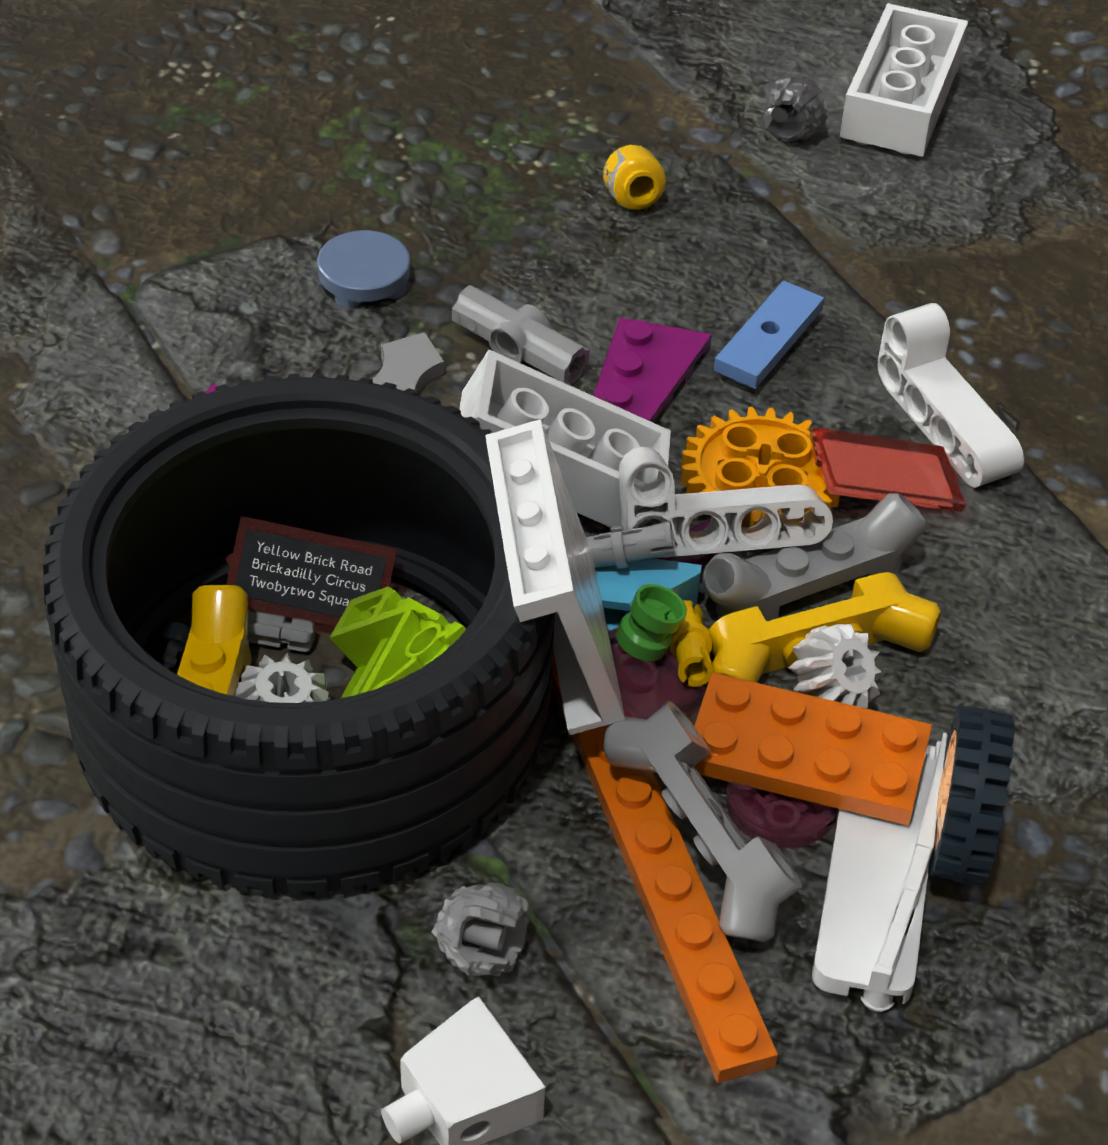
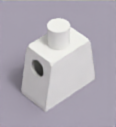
(465, 1083)

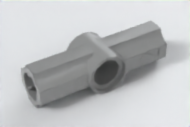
(520, 334)

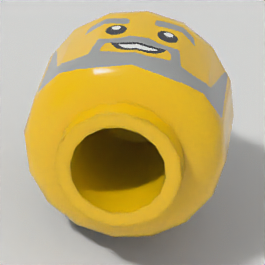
(634, 177)

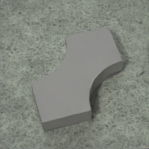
(410, 363)

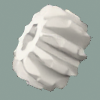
(837, 666)
(282, 682)

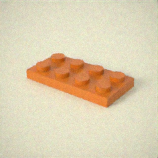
(811, 748)

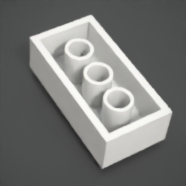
(903, 80)
(582, 430)

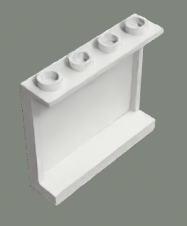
(554, 571)

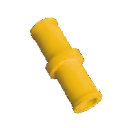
(692, 647)

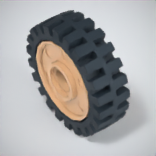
(972, 795)

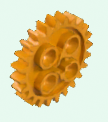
(753, 455)

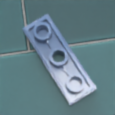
(768, 334)

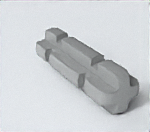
(274, 631)

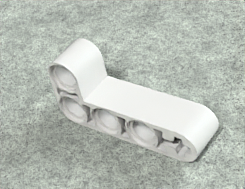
(941, 400)
(725, 507)

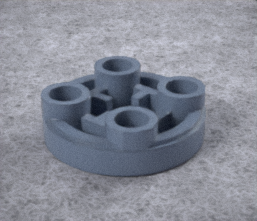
(364, 267)

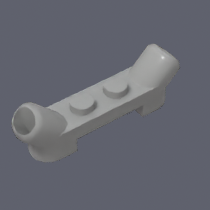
(790, 573)
(755, 871)

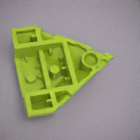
(390, 638)

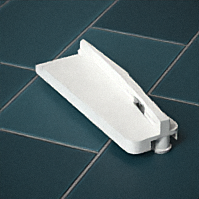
(869, 875)

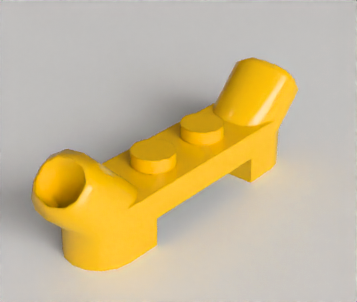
(879, 606)
(217, 638)

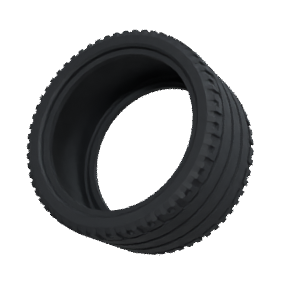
(305, 788)

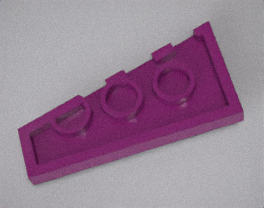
(648, 365)

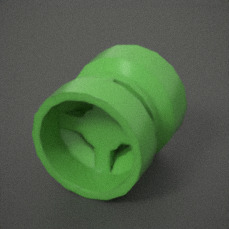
(650, 623)

